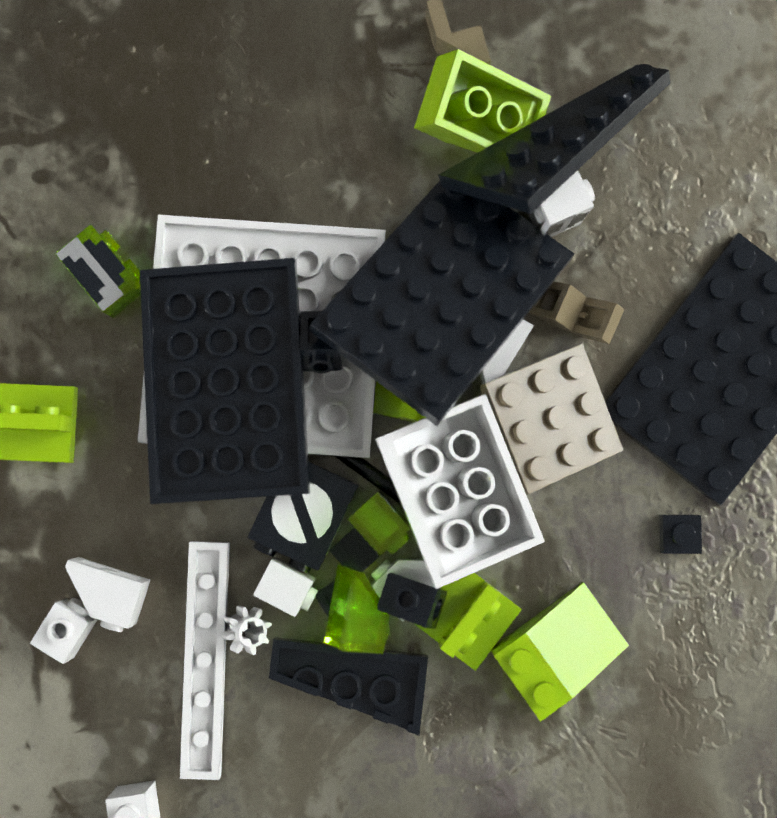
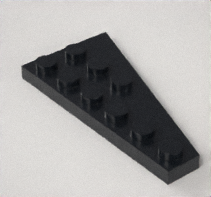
(547, 152)

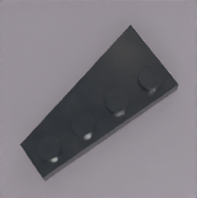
(376, 684)

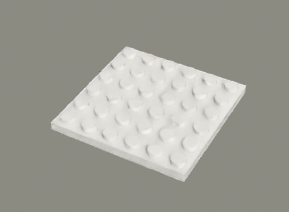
(327, 258)

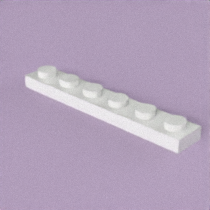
(204, 660)

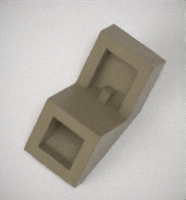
(467, 40)
(578, 314)

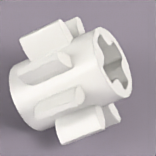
(253, 636)

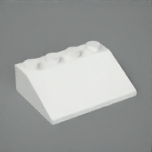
(460, 491)

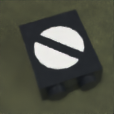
(304, 523)

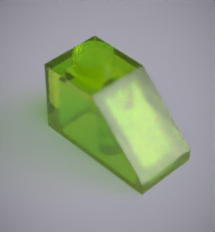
(353, 615)

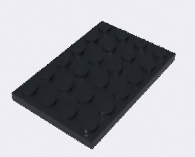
(441, 298)
(709, 377)
(224, 381)

